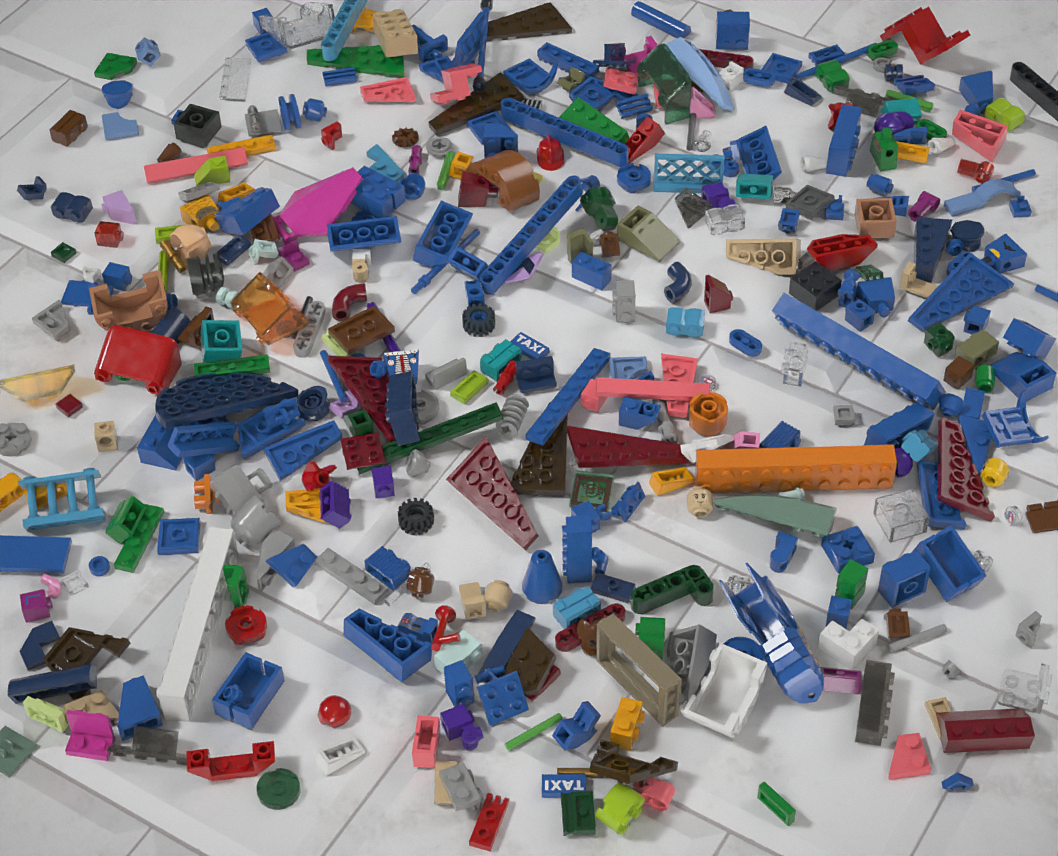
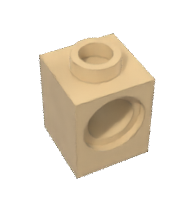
(106, 436)

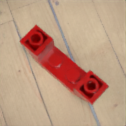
(231, 766)

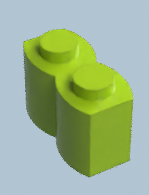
(1004, 113)

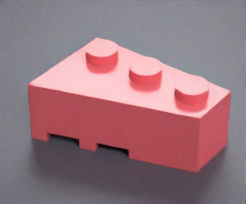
(980, 133)

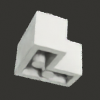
(848, 646)

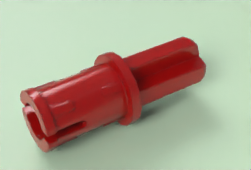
(505, 378)

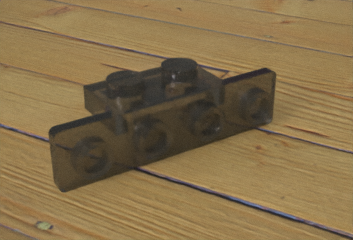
(868, 102)
(152, 743)

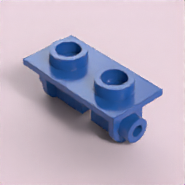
(630, 501)

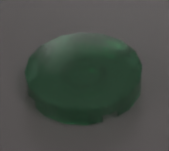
(278, 789)

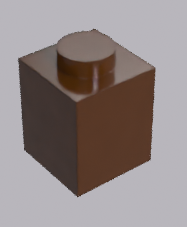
(958, 372)

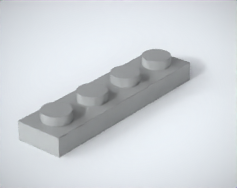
(351, 576)

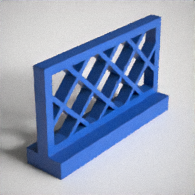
(468, 44)

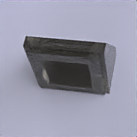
(781, 194)

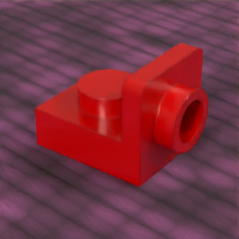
(330, 134)

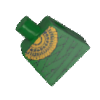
(884, 150)

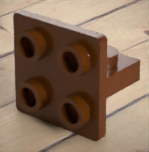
(191, 333)

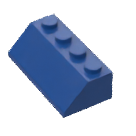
(363, 233)
(441, 235)
(154, 448)

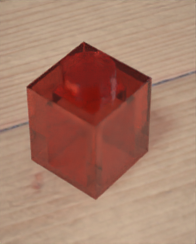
(108, 234)

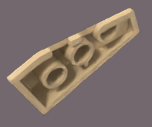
(772, 255)

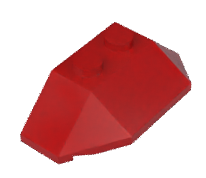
(841, 250)

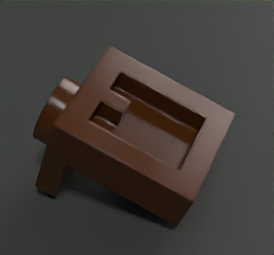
(609, 244)
(897, 623)

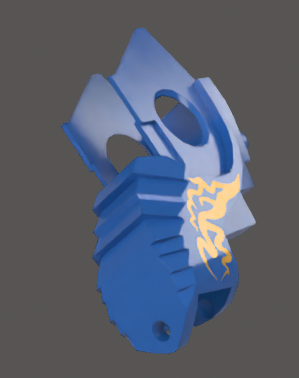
(780, 637)

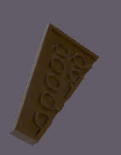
(476, 105)
(543, 466)

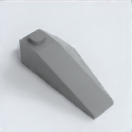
(689, 656)

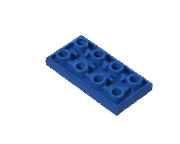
(34, 554)

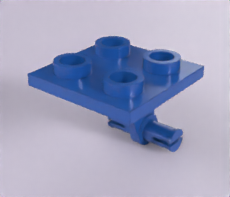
(501, 696)

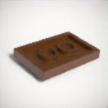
(361, 330)

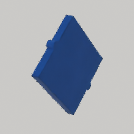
(77, 293)

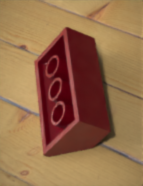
(985, 730)

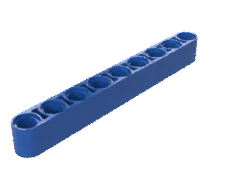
(564, 131)
(531, 234)

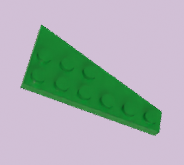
(363, 58)

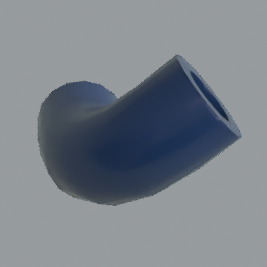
(681, 284)

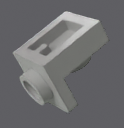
(1028, 628)

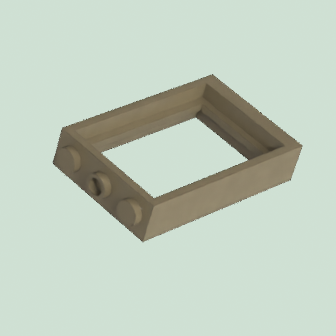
(662, 705)

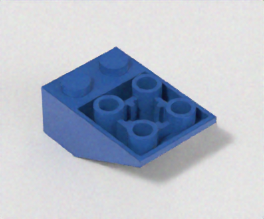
(1026, 373)

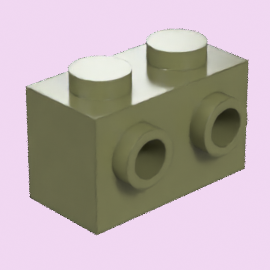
(977, 348)

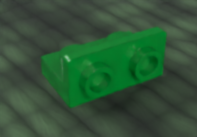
(236, 584)

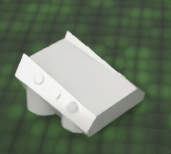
(708, 443)

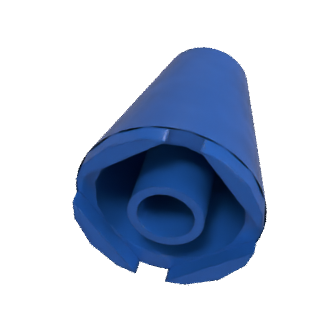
(541, 579)

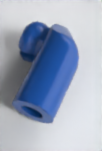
(600, 559)

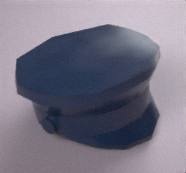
(969, 233)
(313, 403)

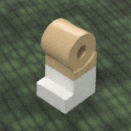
(360, 260)

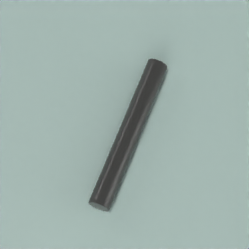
(691, 131)

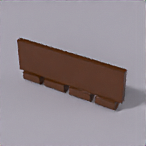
(1043, 519)

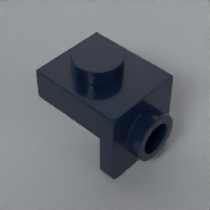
(33, 191)

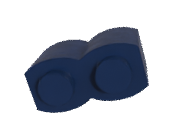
(71, 207)

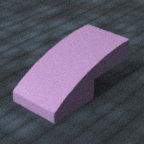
(342, 408)

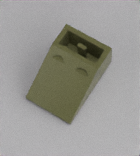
(646, 234)

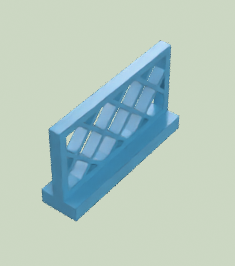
(677, 184)

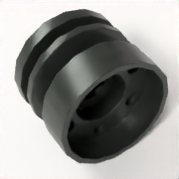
(205, 274)

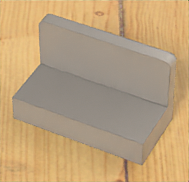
(278, 271)
(447, 373)

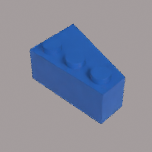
(247, 212)

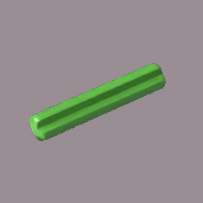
(924, 105)
(445, 171)

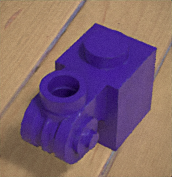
(717, 195)
(459, 723)

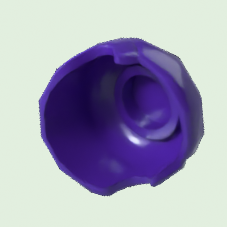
(904, 462)

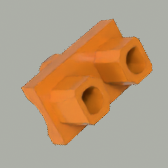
(206, 500)

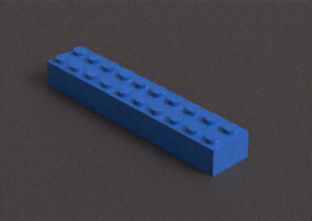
(858, 351)

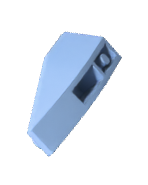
(701, 71)

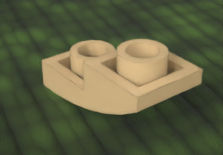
(440, 792)

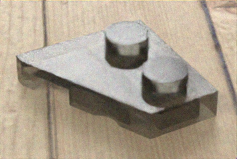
(691, 207)

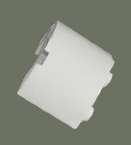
(727, 692)

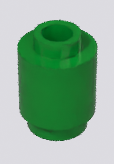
(985, 378)

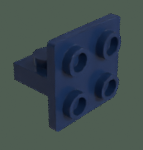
(614, 56)
(535, 374)

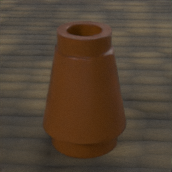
(170, 153)

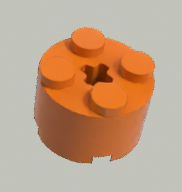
(708, 414)

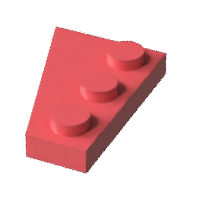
(389, 91)

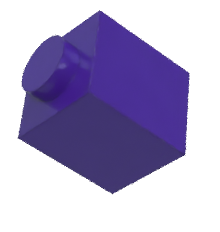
(383, 482)

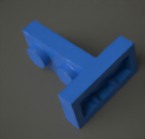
(427, 43)

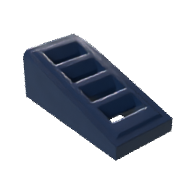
(798, 89)

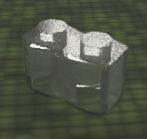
(725, 219)

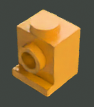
(459, 164)

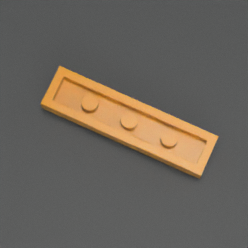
(252, 146)

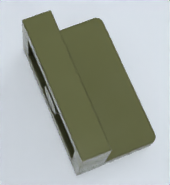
(578, 242)

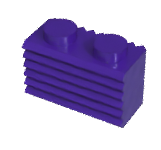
(335, 504)

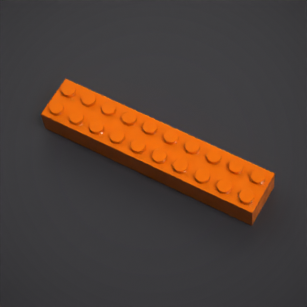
(796, 467)

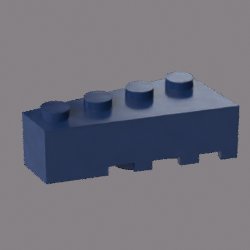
(929, 243)
(402, 408)

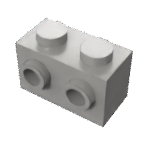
(624, 301)

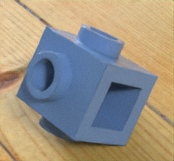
(147, 51)

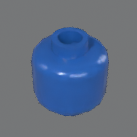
(314, 109)

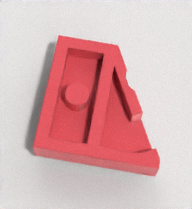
(909, 757)

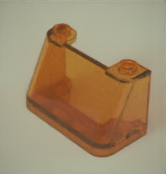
(268, 310)

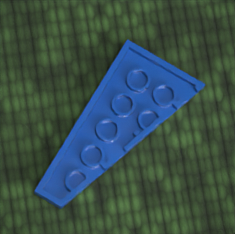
(964, 287)

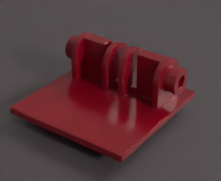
(362, 451)

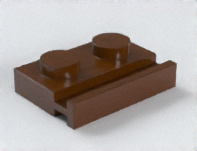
(265, 230)

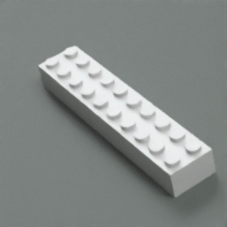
(197, 626)

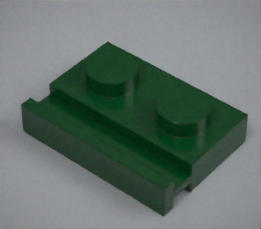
(578, 813)

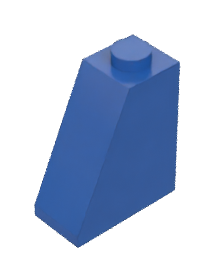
(978, 89)
(137, 708)

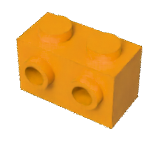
(626, 723)

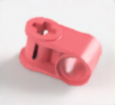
(655, 792)

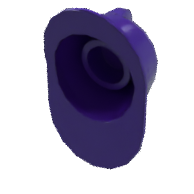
(895, 121)

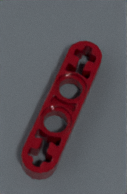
(723, 57)
(575, 641)

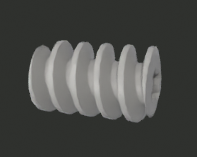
(513, 414)

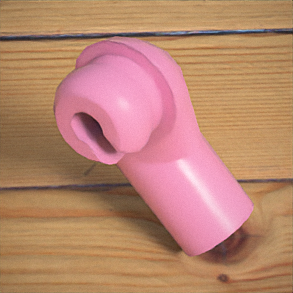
(53, 584)

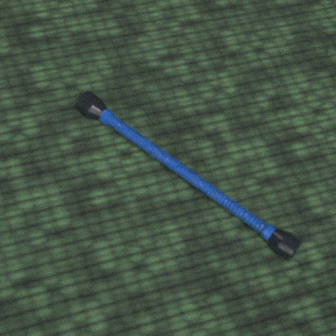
(479, 82)

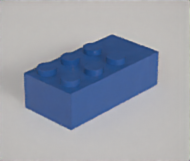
(844, 141)

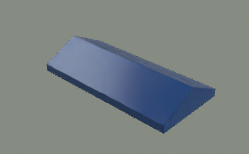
(759, 153)

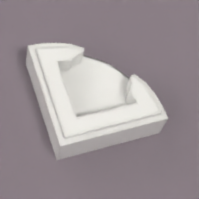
(90, 274)

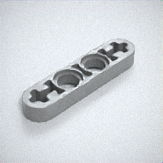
(312, 329)

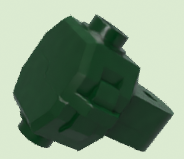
(599, 204)

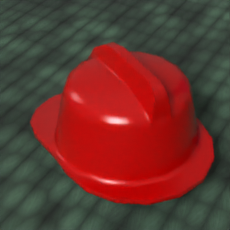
(550, 154)

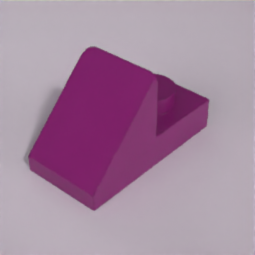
(293, 255)

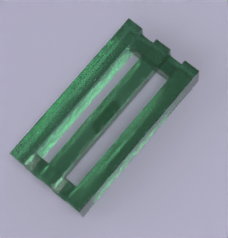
(869, 271)

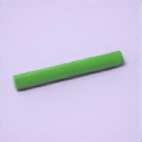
(533, 731)

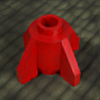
(835, 110)
(316, 477)

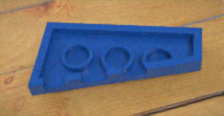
(300, 449)
(940, 514)

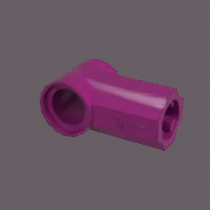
(924, 204)

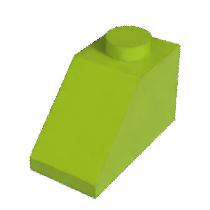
(214, 171)

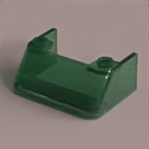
(670, 79)

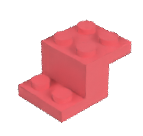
(456, 83)

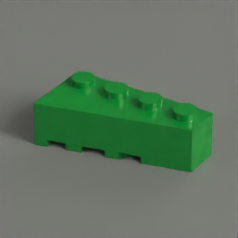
(588, 117)

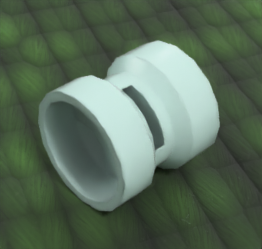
(225, 296)

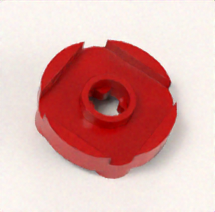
(250, 634)

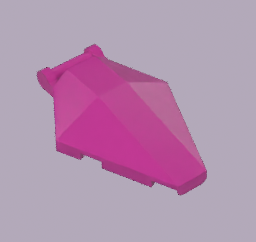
(317, 206)

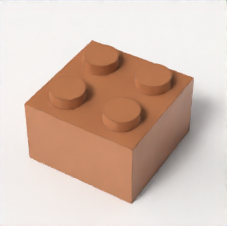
(875, 217)

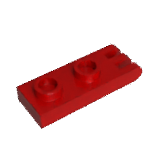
(488, 822)

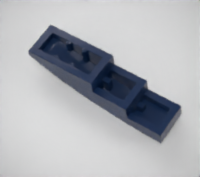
(507, 641)

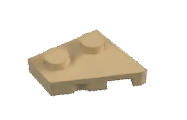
(94, 703)

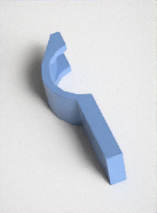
(979, 197)

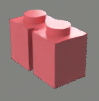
(426, 741)

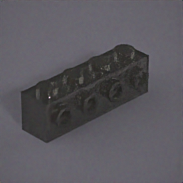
(873, 703)

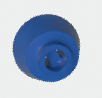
(950, 404)

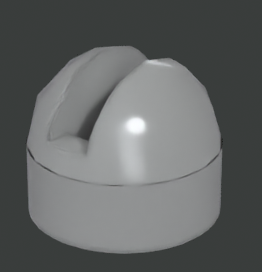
(952, 668)

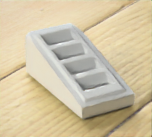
(329, 763)

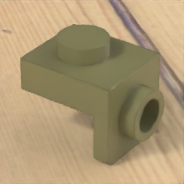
(573, 80)

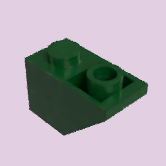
(358, 422)

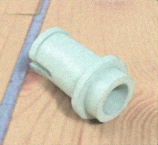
(797, 493)

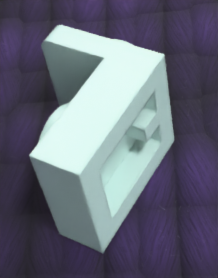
(262, 249)

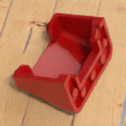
(138, 357)

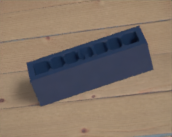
(172, 324)
(53, 683)

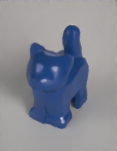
(848, 289)

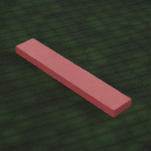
(190, 165)
(649, 389)

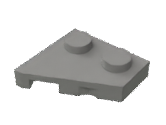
(52, 320)

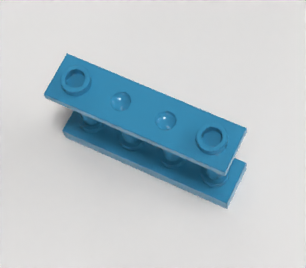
(74, 515)

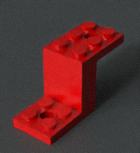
(924, 34)

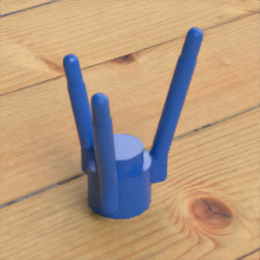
(588, 182)

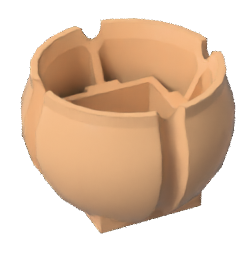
(191, 241)

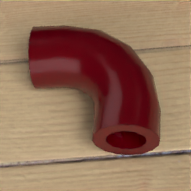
(345, 298)

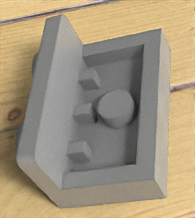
(460, 787)

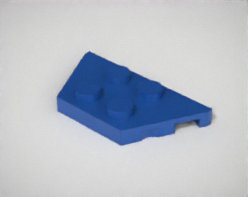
(255, 434)

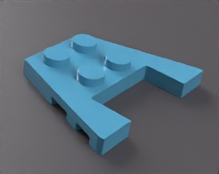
(384, 164)

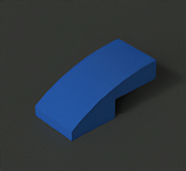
(912, 135)

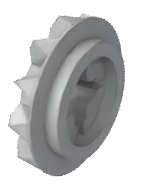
(433, 144)

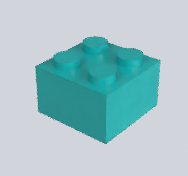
(220, 340)

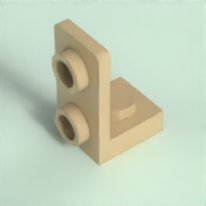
(914, 285)
(472, 600)

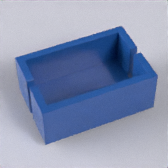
(378, 193)
(951, 563)
(256, 688)

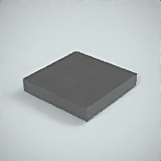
(810, 201)

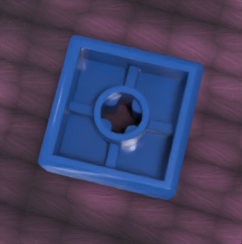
(847, 545)

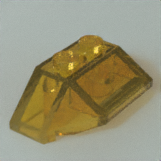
(38, 384)

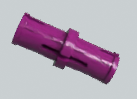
(415, 159)

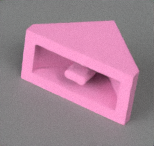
(701, 105)

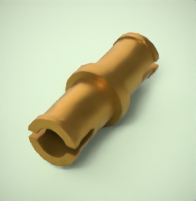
(173, 256)

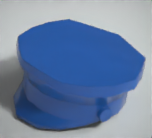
(117, 93)

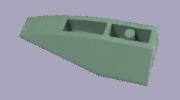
(783, 510)

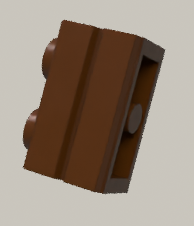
(68, 128)

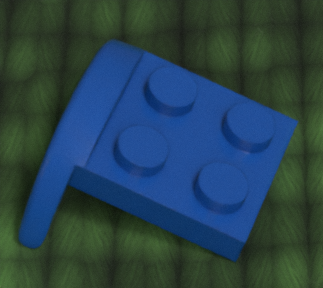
(530, 76)
(1011, 425)

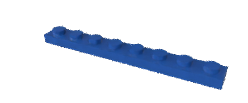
(567, 397)

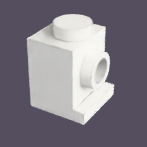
(732, 75)

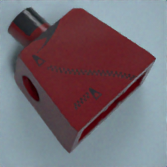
(475, 190)

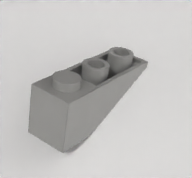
(274, 544)

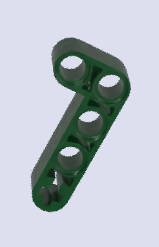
(672, 587)

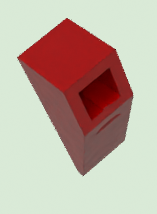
(644, 138)

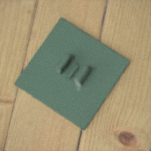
(13, 750)

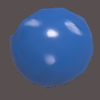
(414, 186)

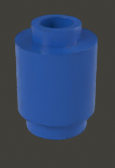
(880, 184)

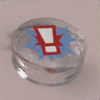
(707, 378)
(1013, 516)

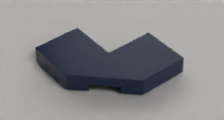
(38, 637)

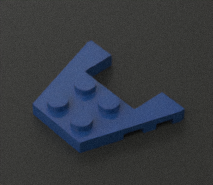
(595, 94)

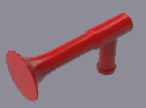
(445, 615)

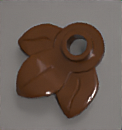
(588, 633)

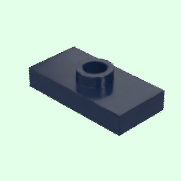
(233, 249)
(612, 587)

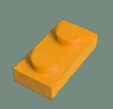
(912, 152)

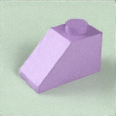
(118, 207)

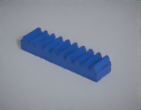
(566, 60)

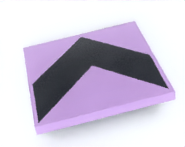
(526, 268)

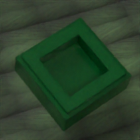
(63, 252)

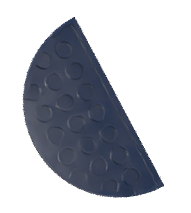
(214, 395)

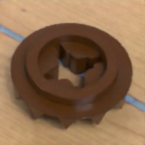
(400, 140)

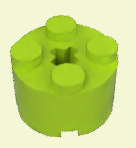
(620, 807)

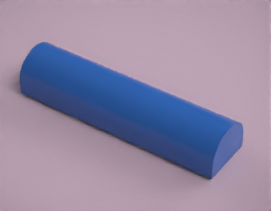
(660, 20)

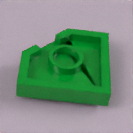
(113, 65)

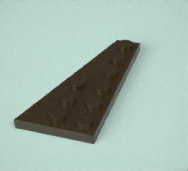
(528, 23)

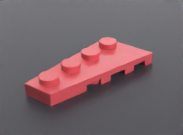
(678, 370)

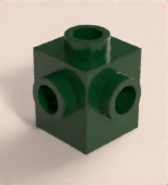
(939, 339)

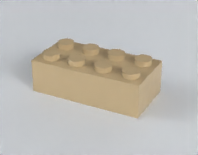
(394, 33)

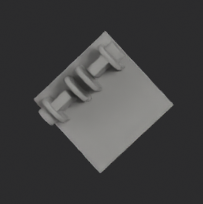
(262, 122)

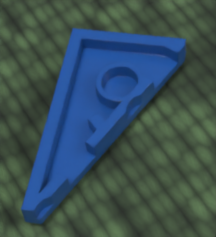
(977, 439)

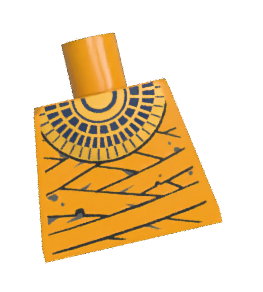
(201, 213)

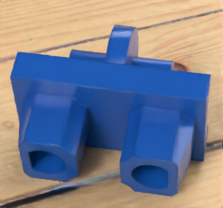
(281, 413)

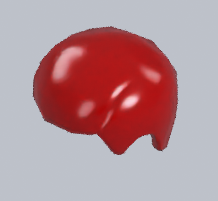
(334, 711)

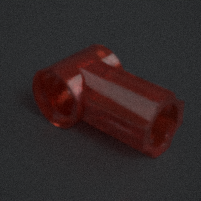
(980, 171)

